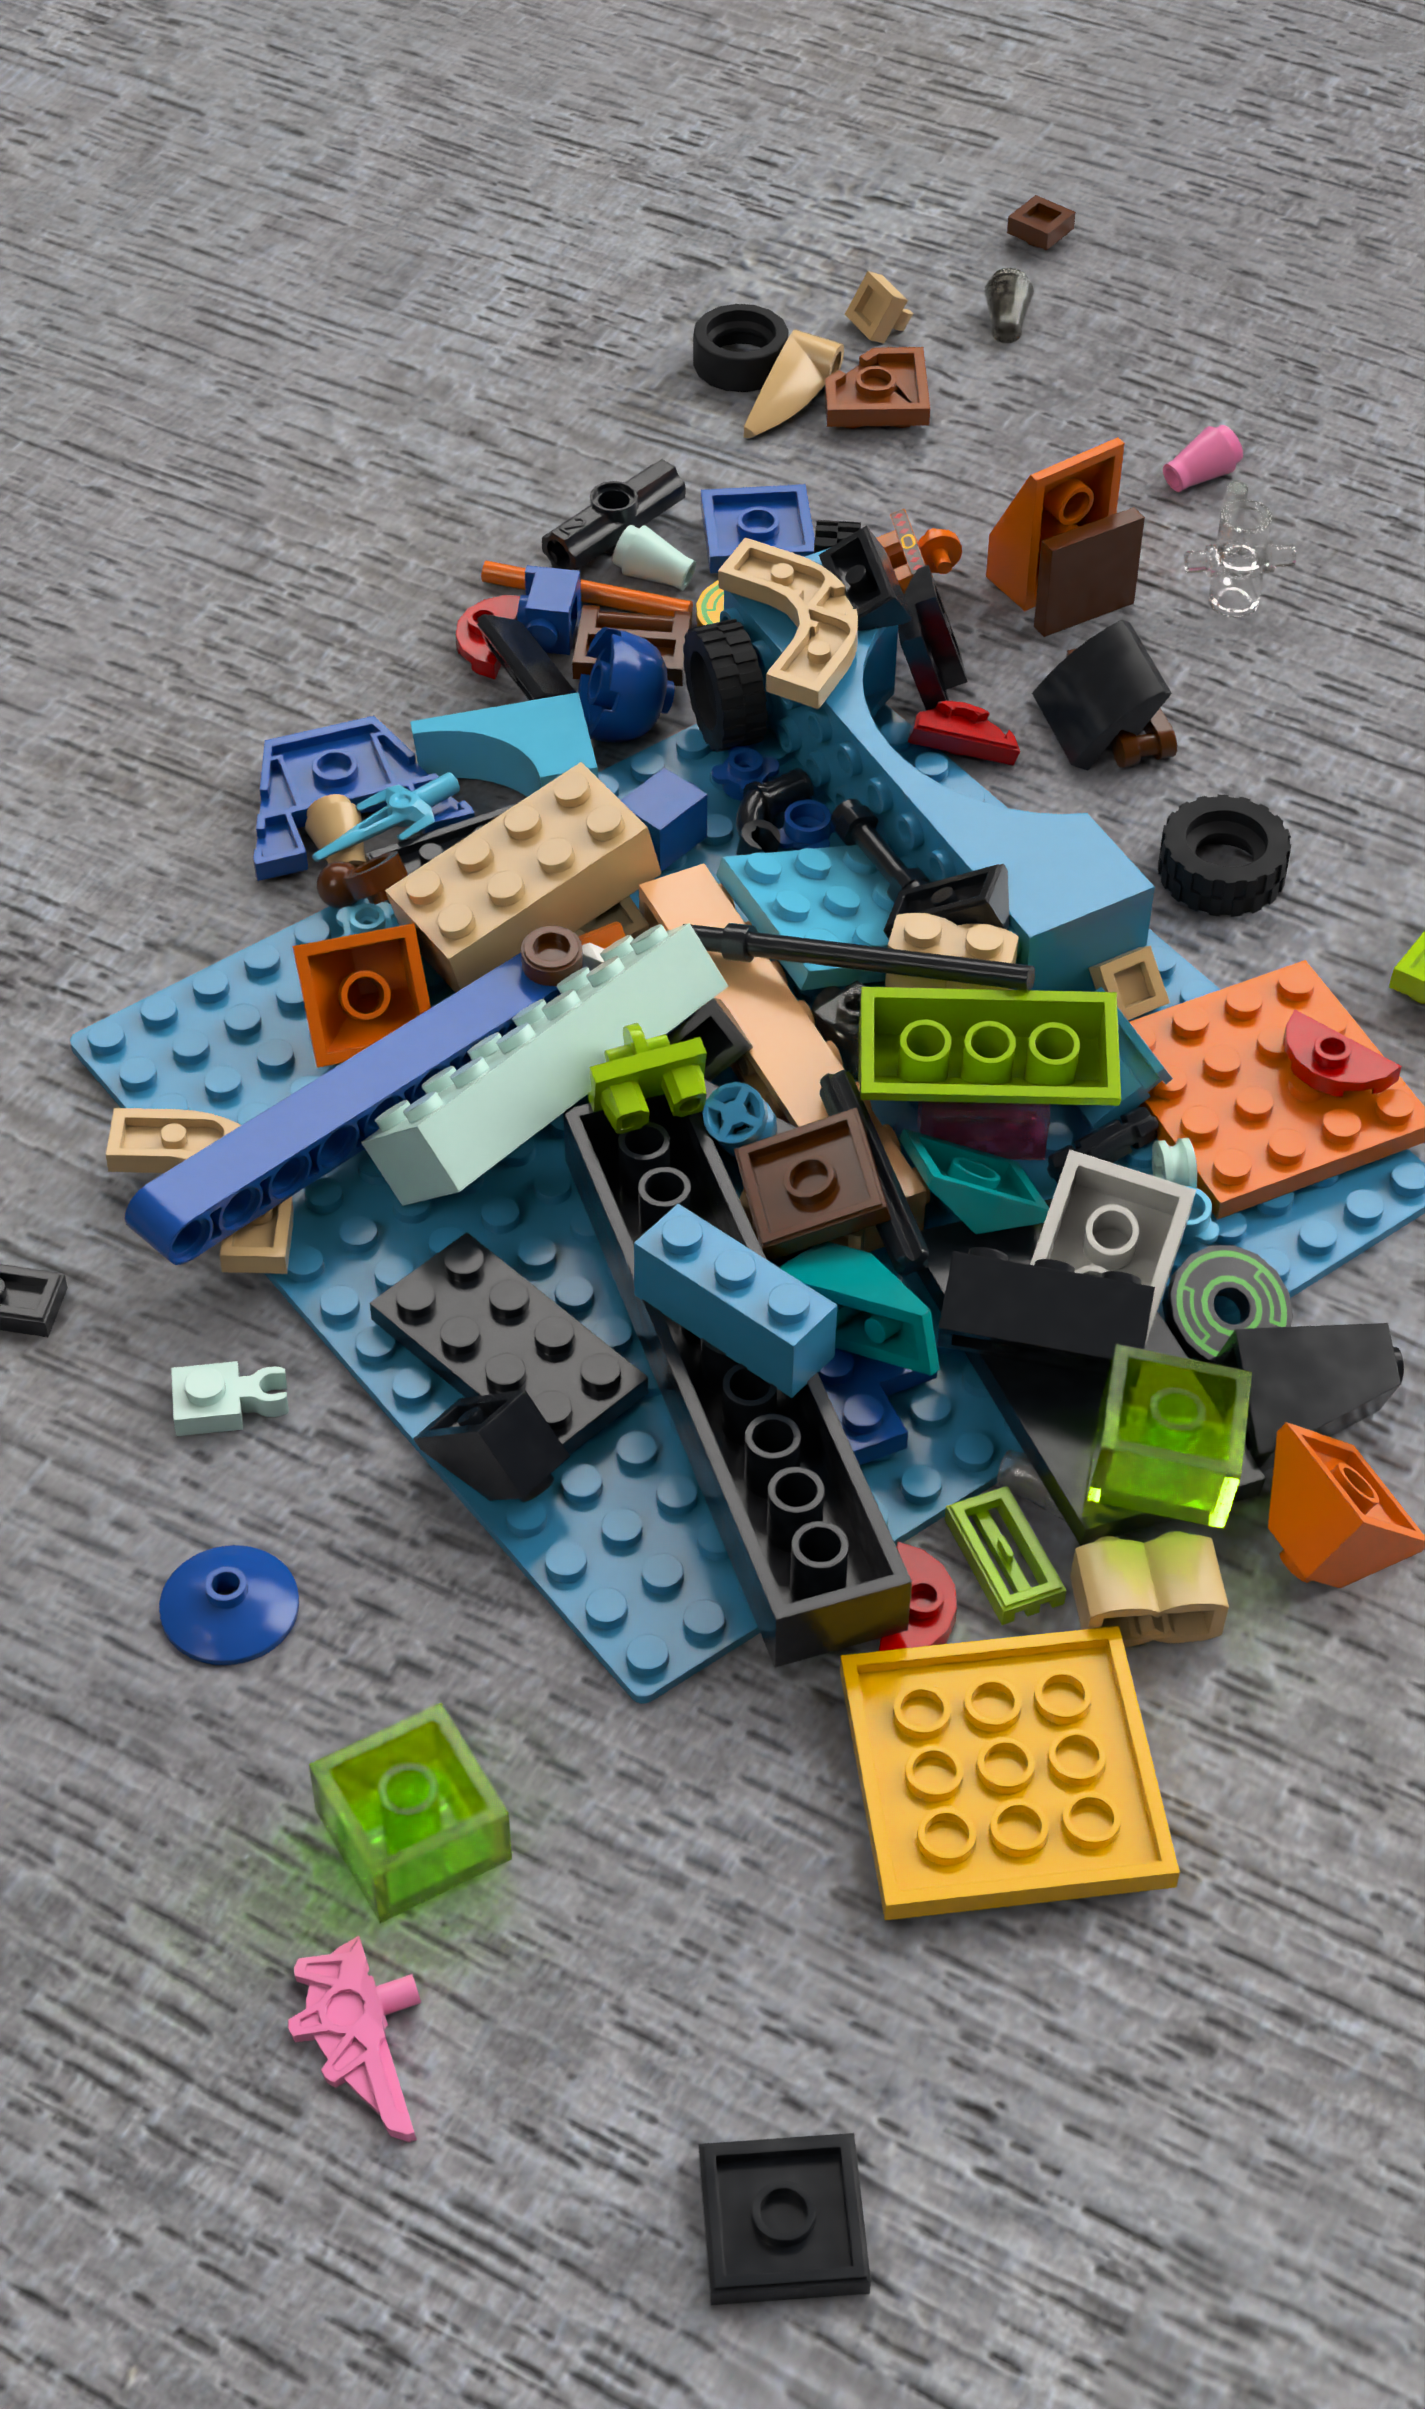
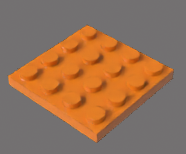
(1245, 1110)

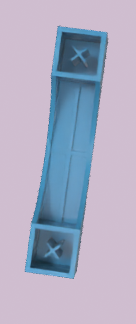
(1068, 882)

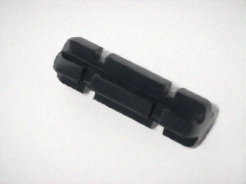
(1110, 1141)

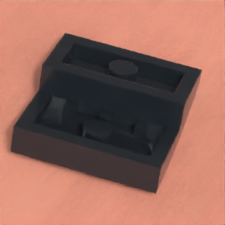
(930, 641)
(1099, 692)

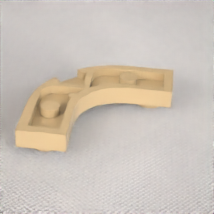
(816, 605)
(164, 1138)

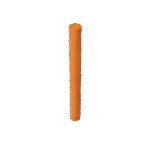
(594, 592)

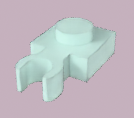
(216, 1396)

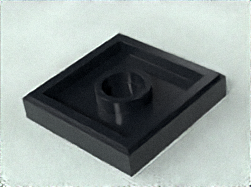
(783, 2219)

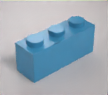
(735, 1299)

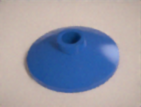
(234, 1625)

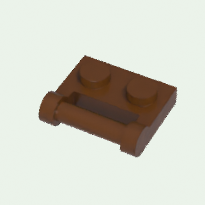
(662, 631)

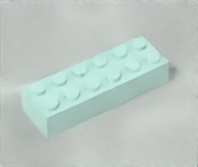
(541, 1066)

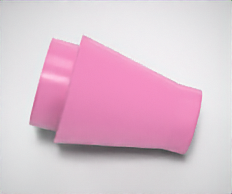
(1205, 458)

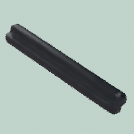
(901, 1234)

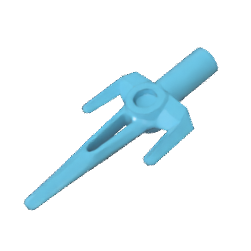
(402, 810)

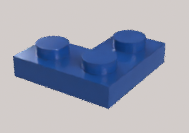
(859, 1397)

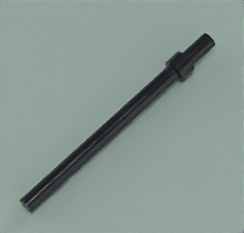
(744, 943)

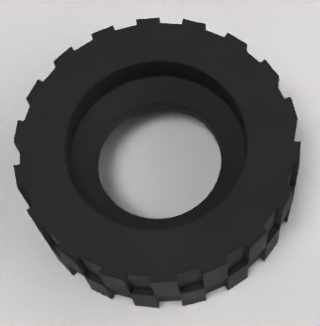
(725, 685)
(1216, 887)

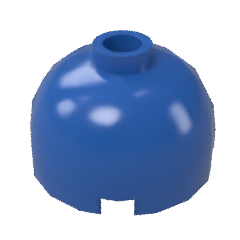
(624, 687)

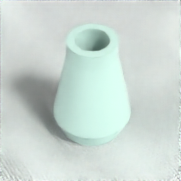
(651, 558)

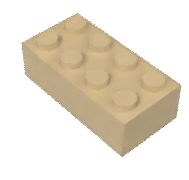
(536, 865)

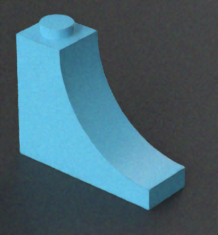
(508, 744)

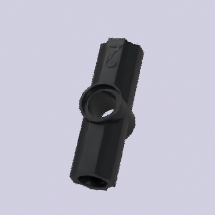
(611, 510)

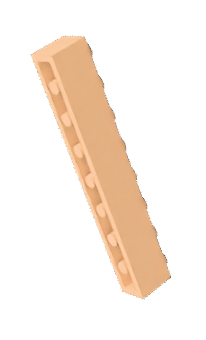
(787, 1047)

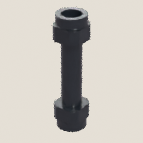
(857, 826)

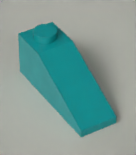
(874, 1308)

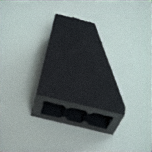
(1312, 1378)

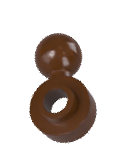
(344, 884)

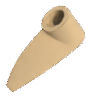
(793, 380)

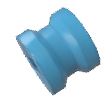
(730, 1108)

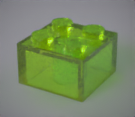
(1170, 1436)
(411, 1812)

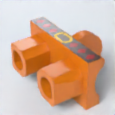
(936, 548)

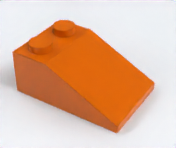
(1048, 505)

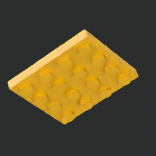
(1006, 1773)

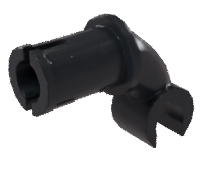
(761, 805)

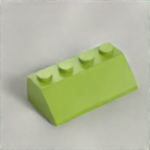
(989, 1046)

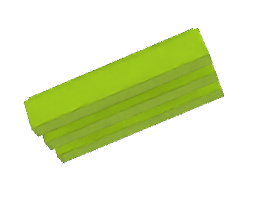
(1024, 1597)

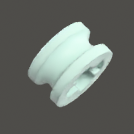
(1175, 1162)

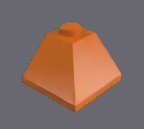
(360, 989)
(1334, 1511)

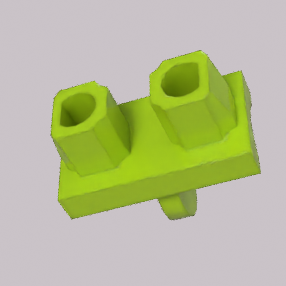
(646, 1070)

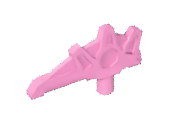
(349, 2025)

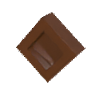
(1041, 222)

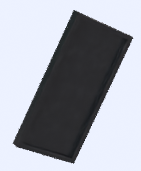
(1051, 1407)

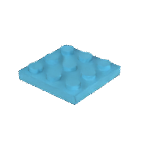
(813, 896)

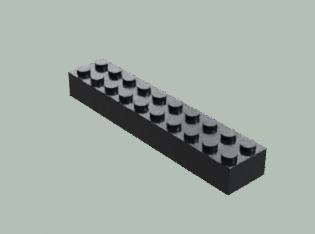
(767, 1463)

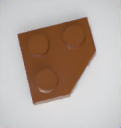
(881, 391)

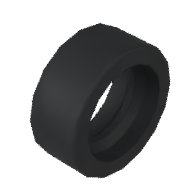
(737, 325)

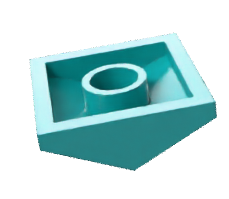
(976, 1185)

